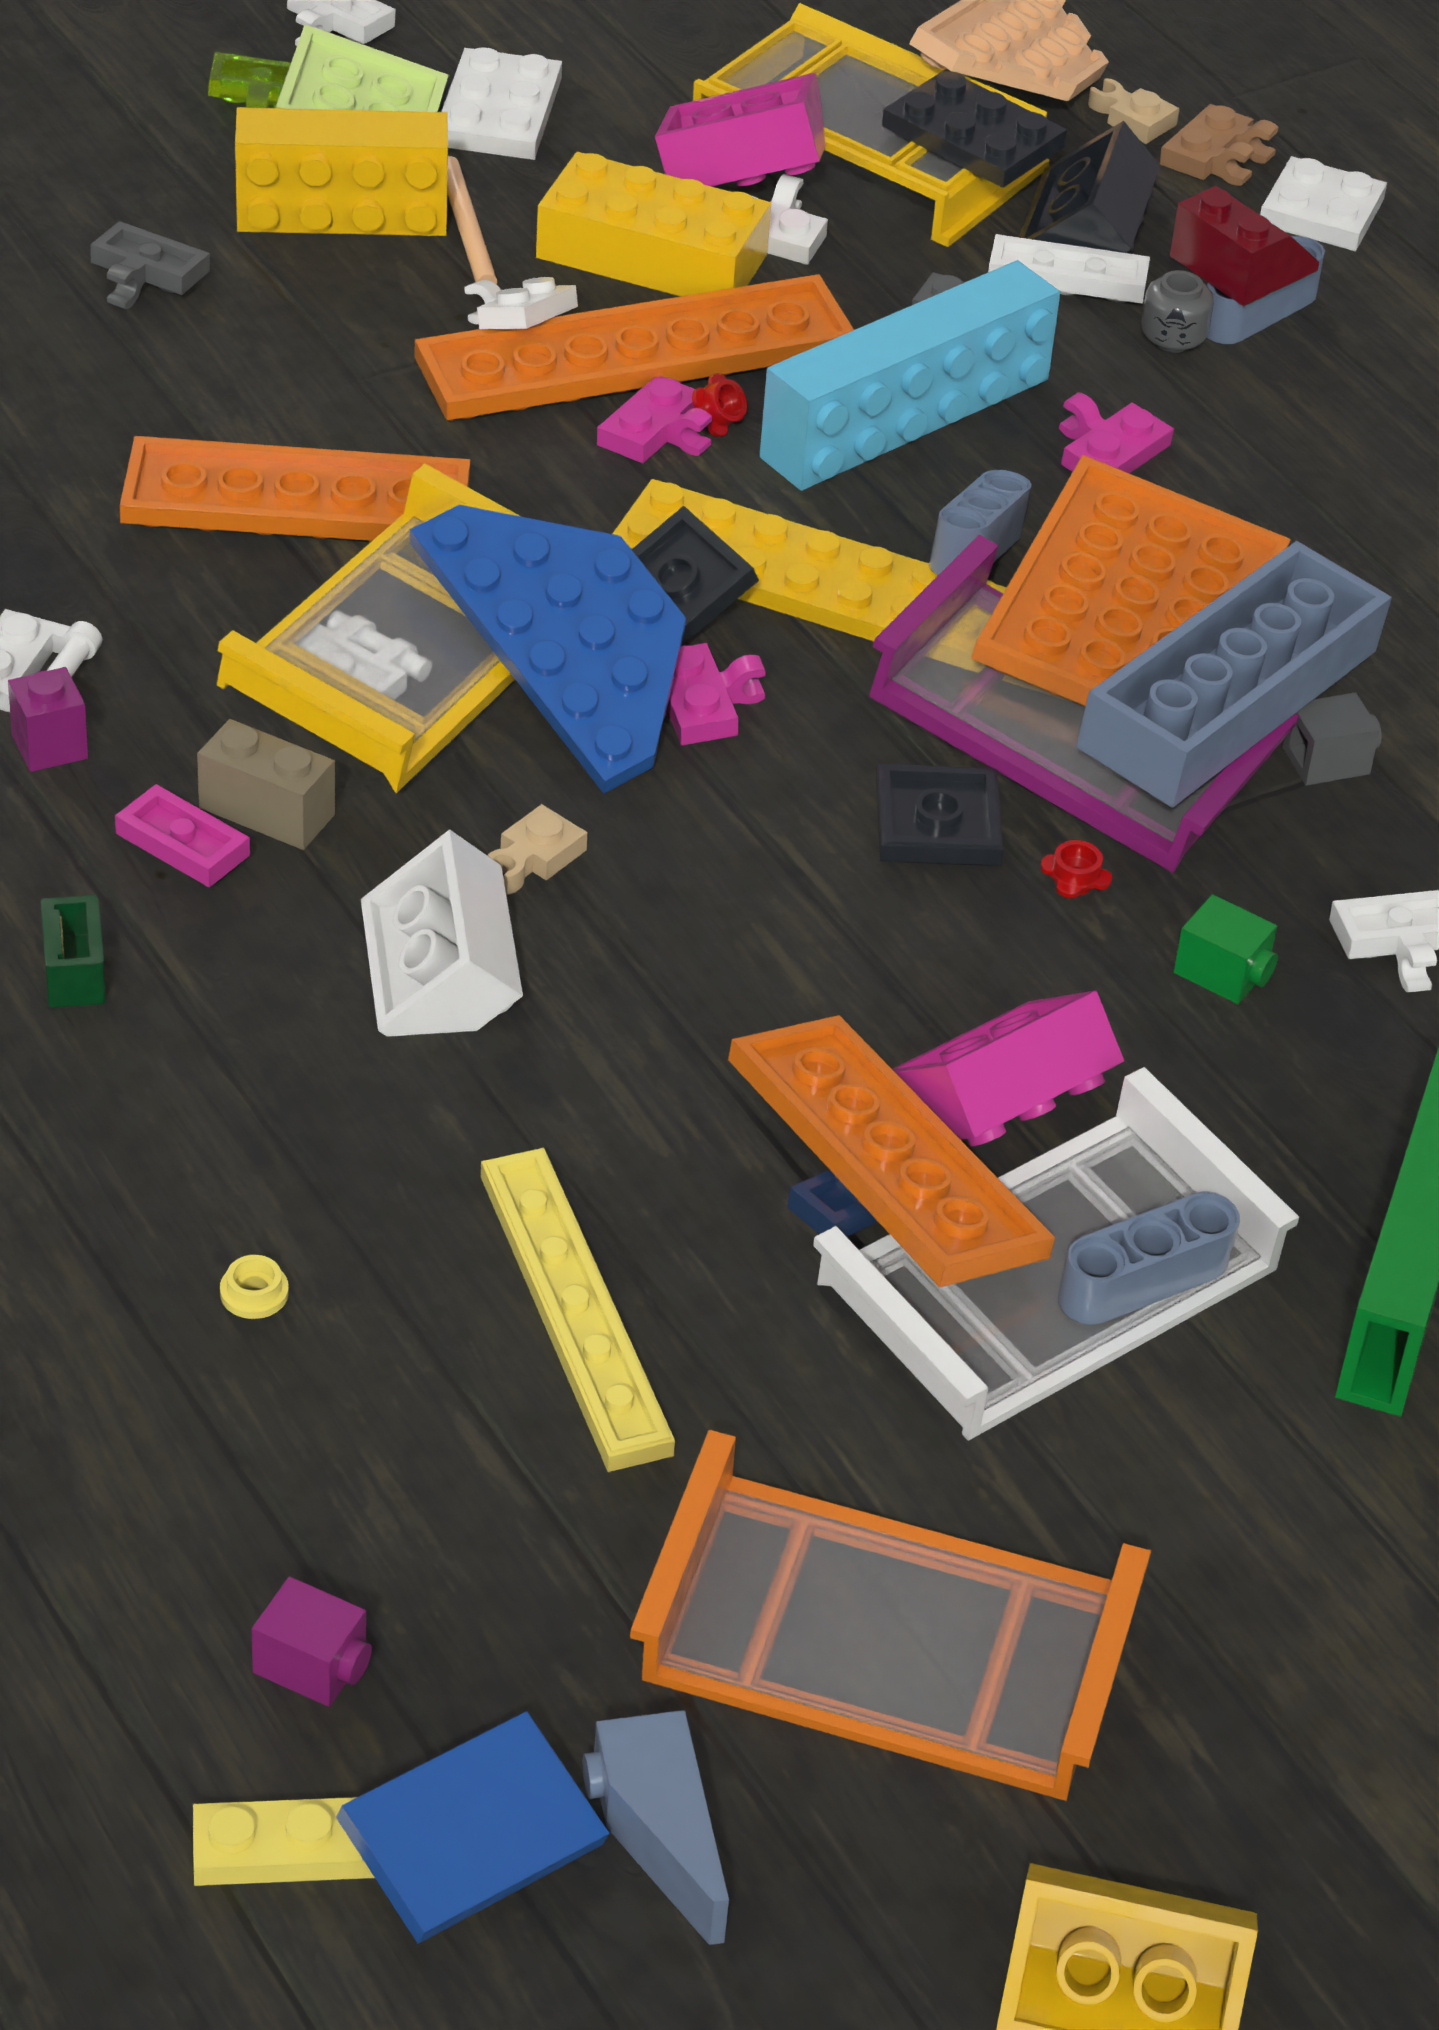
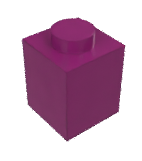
(48, 719)
(310, 1642)

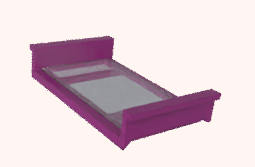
(1024, 728)

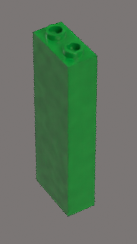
(1401, 1276)

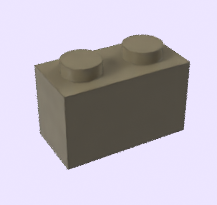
(266, 784)

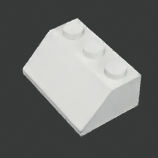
(441, 942)

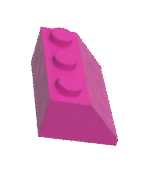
(745, 133)
(1015, 1065)

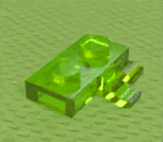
(247, 79)

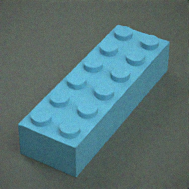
(908, 374)

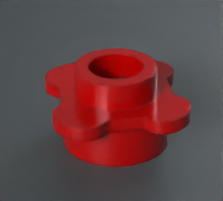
(723, 401)
(1076, 868)

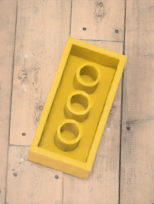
(341, 171)
(651, 227)

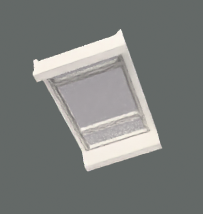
(1002, 1337)

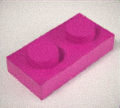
(182, 835)

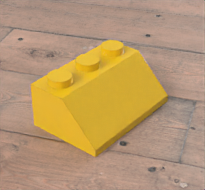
(1124, 1958)

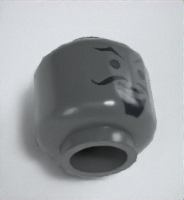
(1177, 311)

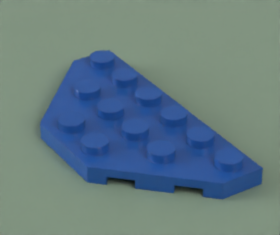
(571, 625)

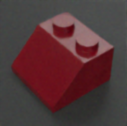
(1236, 247)

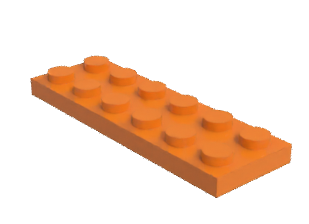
(271, 487)
(891, 1151)

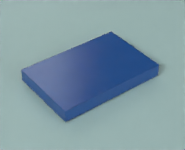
(472, 1826)

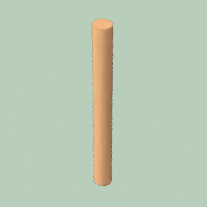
(468, 223)

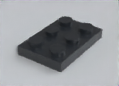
(974, 128)

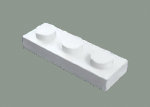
(1076, 268)

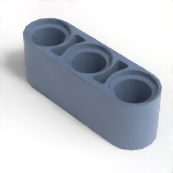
(1236, 322)
(987, 507)
(1148, 1258)

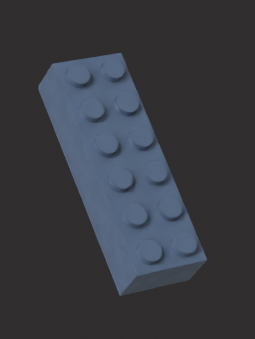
(1232, 673)

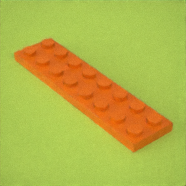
(628, 346)

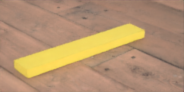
(577, 1310)

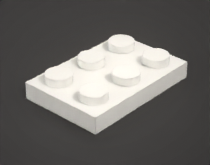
(501, 102)

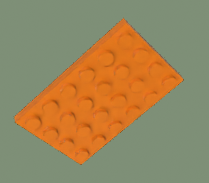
(1114, 578)

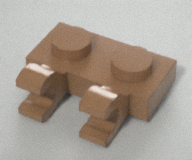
(1215, 142)

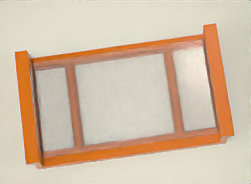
(884, 1629)

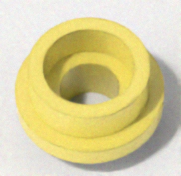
(254, 1287)

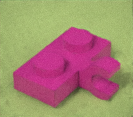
(652, 418)
(1120, 441)
(704, 697)

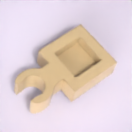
(1141, 110)
(538, 844)

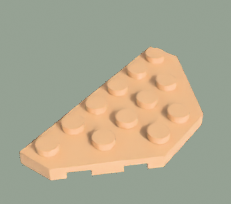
(1014, 45)

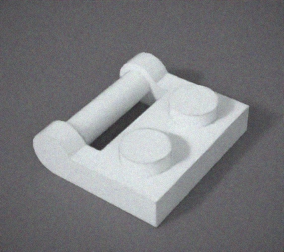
(29, 642)

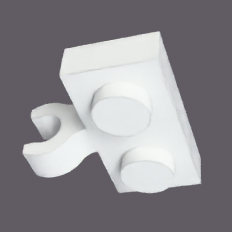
(354, 19)
(791, 230)
(520, 306)
(1390, 926)

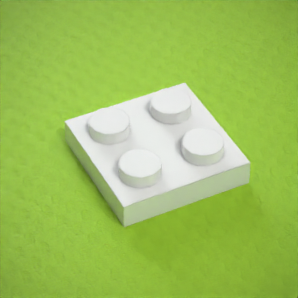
(1324, 202)

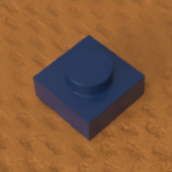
(827, 1203)

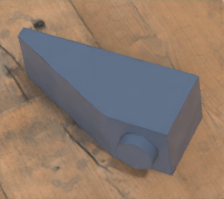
(659, 1812)

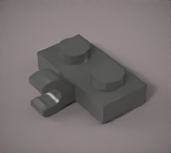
(143, 257)

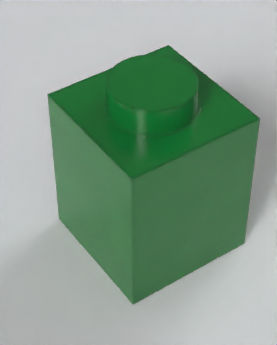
(1226, 949)

